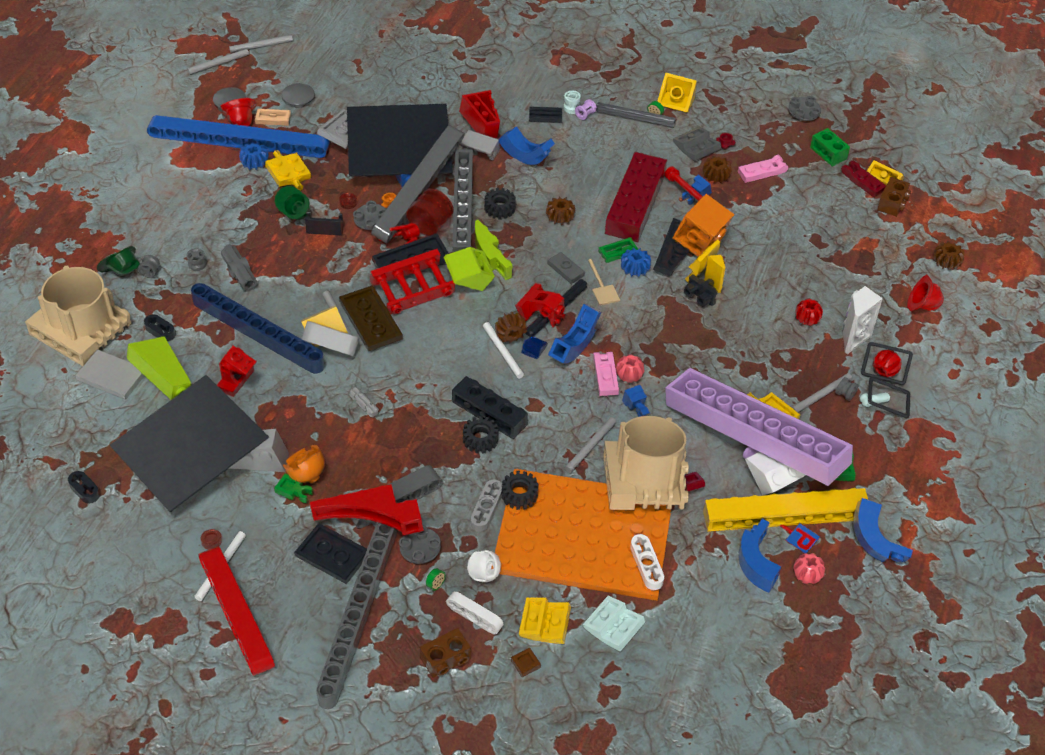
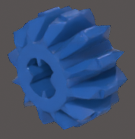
(253, 155)
(635, 262)

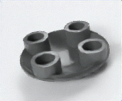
(227, 94)
(298, 94)
(804, 108)
(368, 215)
(420, 546)

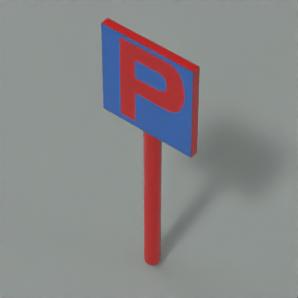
(801, 537)

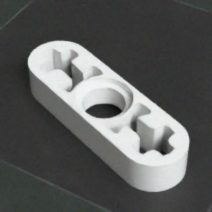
(645, 570)
(474, 612)

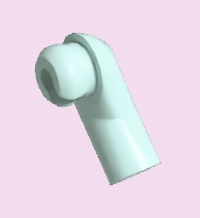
(878, 398)

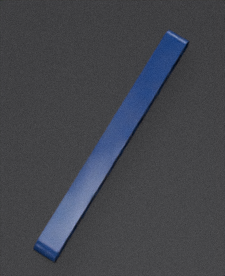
(237, 136)

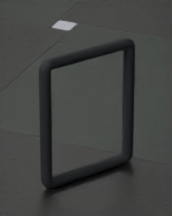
(889, 348)
(871, 379)

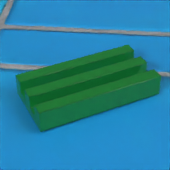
(619, 249)

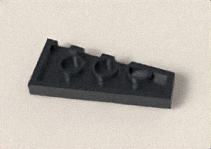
(410, 250)
(671, 253)

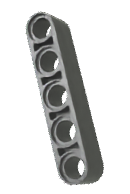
(411, 487)

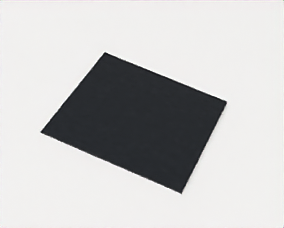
(393, 138)
(188, 442)

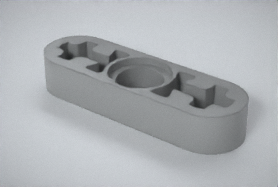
(487, 513)

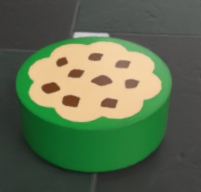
(655, 107)
(435, 579)

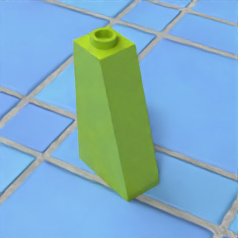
(160, 365)

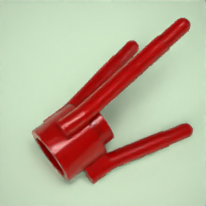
(408, 232)

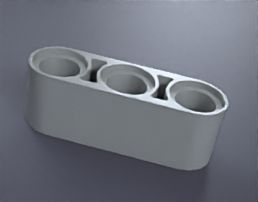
(330, 338)

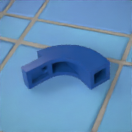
(524, 150)
(576, 340)
(870, 537)
(753, 564)

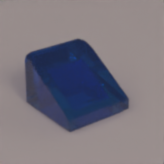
(533, 347)

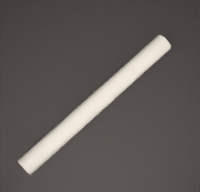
(503, 350)
(227, 554)

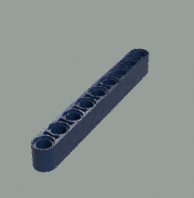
(258, 328)

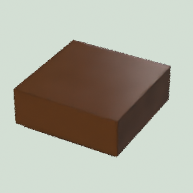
(525, 662)

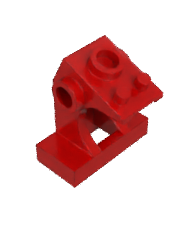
(548, 303)
(235, 362)

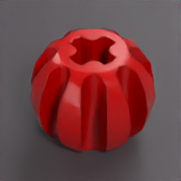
(808, 312)
(887, 363)

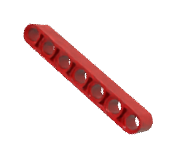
(236, 611)

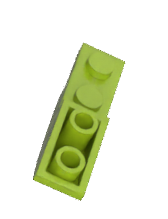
(489, 244)

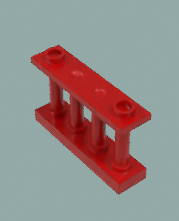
(412, 266)

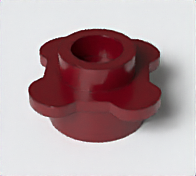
(726, 140)

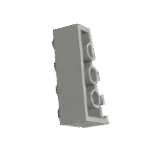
(267, 456)

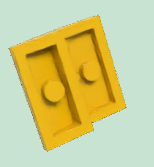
(701, 262)
(545, 620)

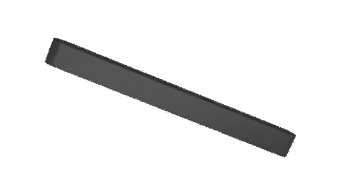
(357, 611)

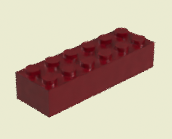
(636, 197)

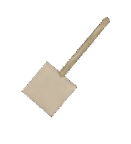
(603, 294)

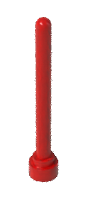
(673, 175)

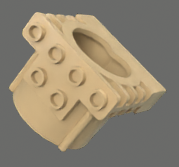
(77, 314)
(646, 464)

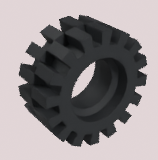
(500, 196)
(476, 443)
(517, 499)

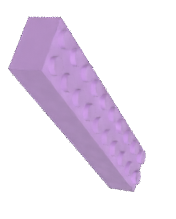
(760, 426)

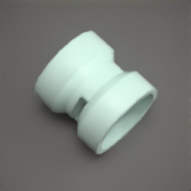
(571, 100)

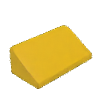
(883, 172)
(715, 270)

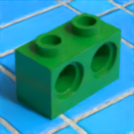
(830, 147)

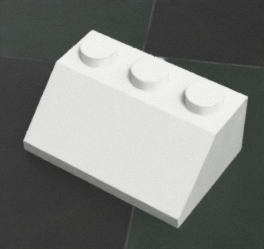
(860, 318)
(770, 473)

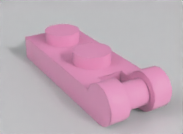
(762, 169)
(606, 374)

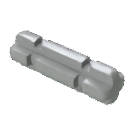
(364, 402)

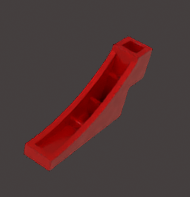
(371, 504)

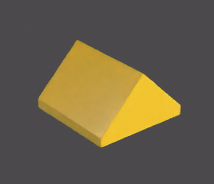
(677, 92)
(328, 318)

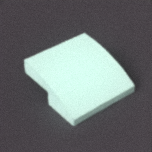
(614, 623)

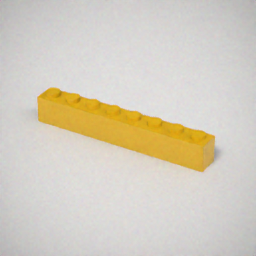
(782, 509)

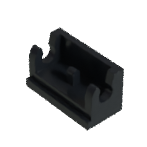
(324, 226)

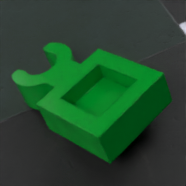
(290, 488)

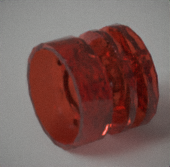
(430, 211)

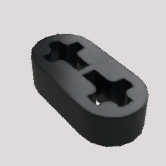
(162, 325)
(87, 484)

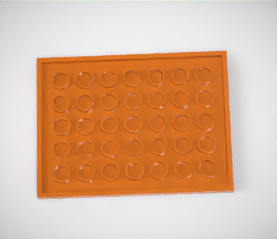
(578, 539)

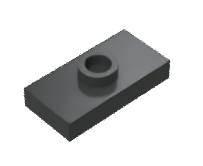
(566, 267)

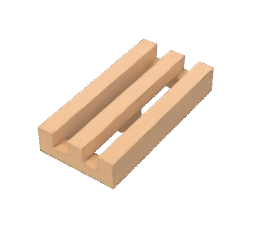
(273, 117)

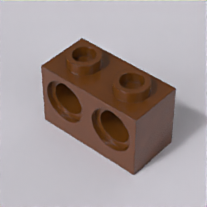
(893, 197)
(442, 648)

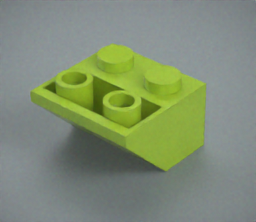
(469, 268)

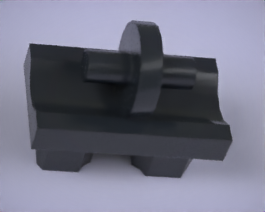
(702, 289)

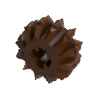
(717, 169)
(560, 210)
(948, 255)
(510, 327)

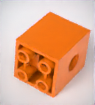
(703, 225)

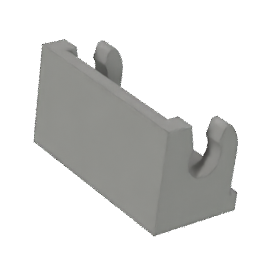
(481, 143)

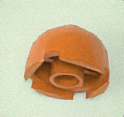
(305, 465)

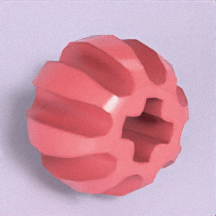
(630, 368)
(809, 568)

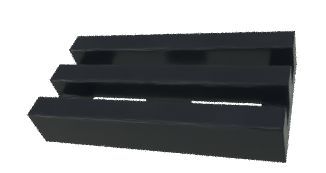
(545, 114)

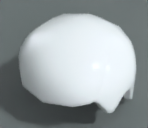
(480, 566)

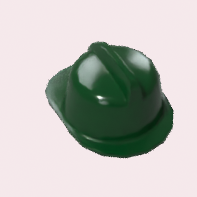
(292, 202)
(120, 262)

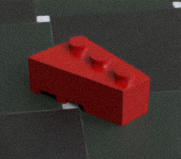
(480, 113)

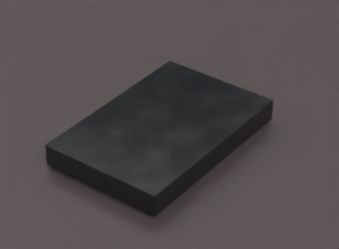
(331, 553)

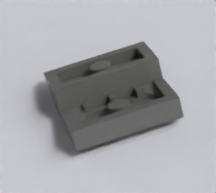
(696, 143)

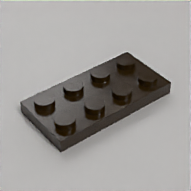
(370, 318)

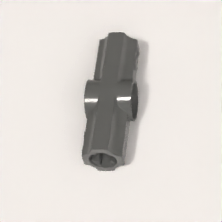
(238, 267)

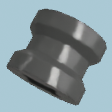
(196, 259)
(149, 266)
(847, 388)

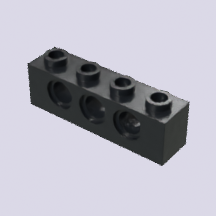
(486, 403)

